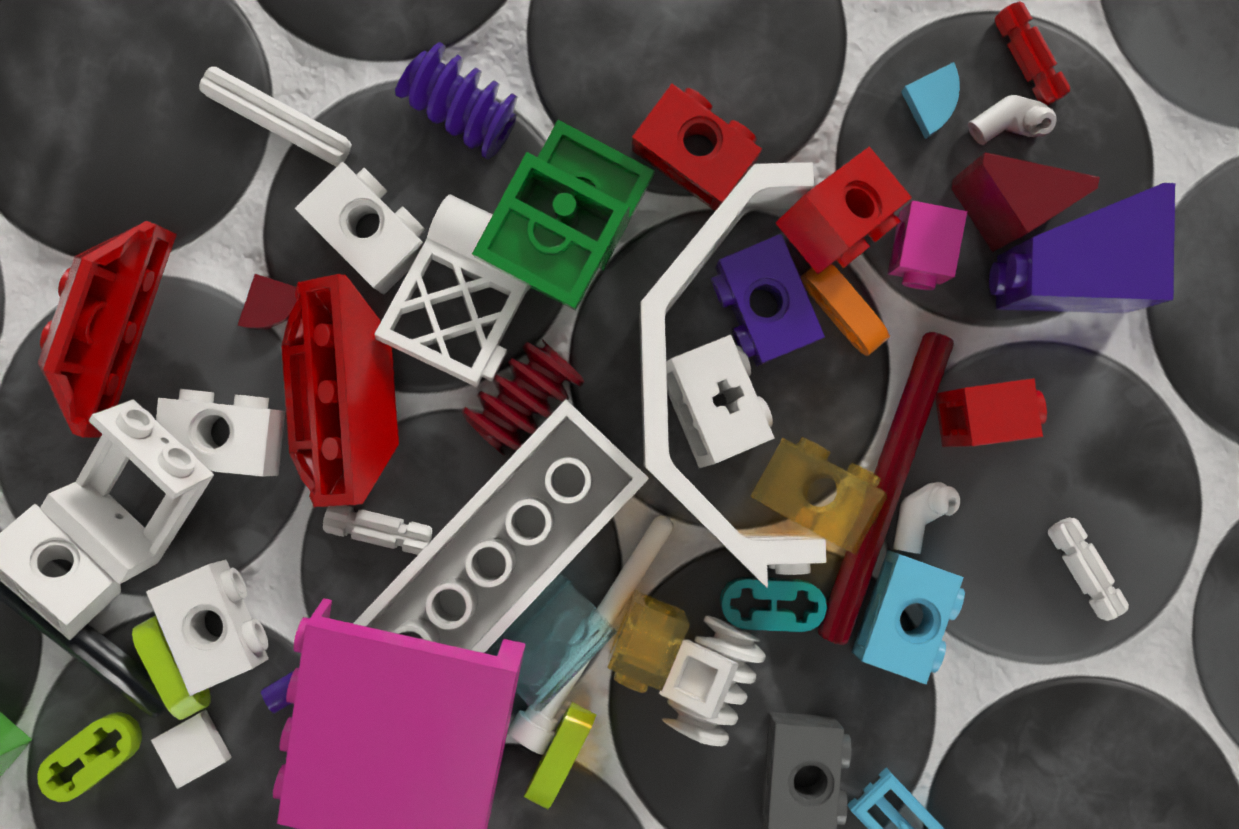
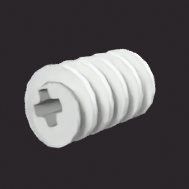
(738, 647)

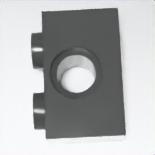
(796, 743)

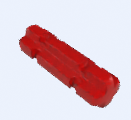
(1032, 53)

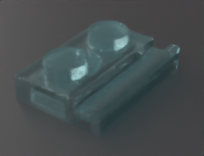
(560, 639)

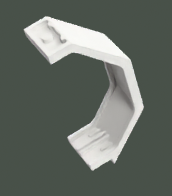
(762, 188)

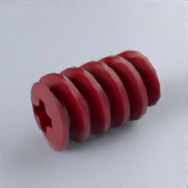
(522, 397)

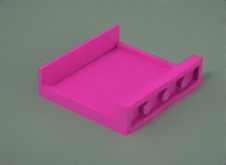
(392, 729)

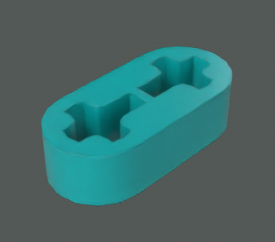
(772, 617)

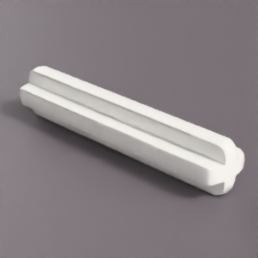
(275, 116)

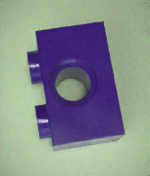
(771, 269)

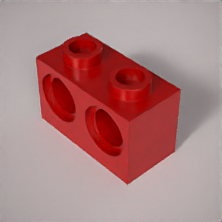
(991, 413)

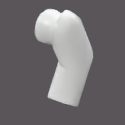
(1014, 115)
(920, 509)

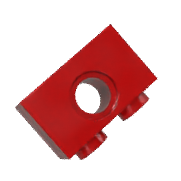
(687, 114)
(844, 209)

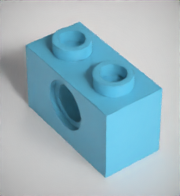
(881, 637)

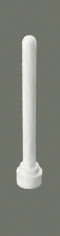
(536, 728)

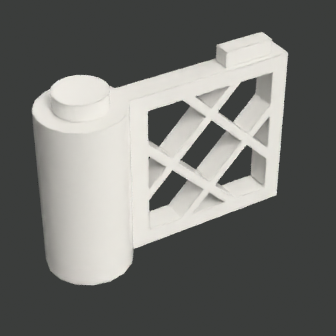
(451, 242)

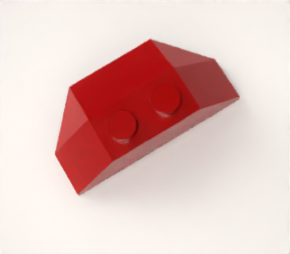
(102, 321)
(337, 392)

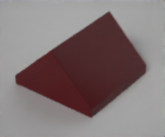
(1016, 196)

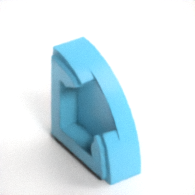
(933, 98)

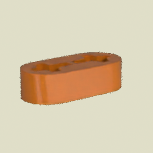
(846, 308)

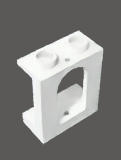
(99, 521)

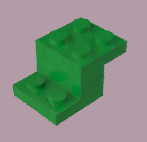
(563, 214)

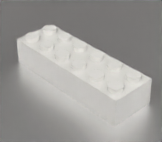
(510, 537)

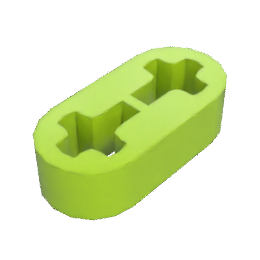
(163, 671)
(83, 747)
(560, 755)

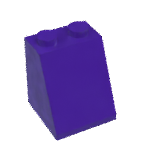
(1097, 263)

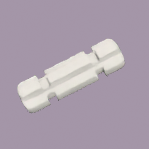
(377, 529)
(1088, 569)

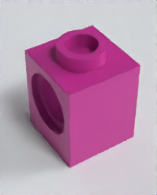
(927, 245)

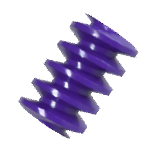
(458, 100)

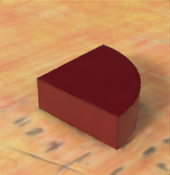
(267, 303)

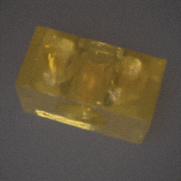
(786, 488)
(646, 642)

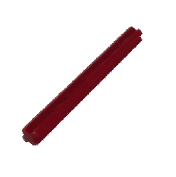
(893, 470)

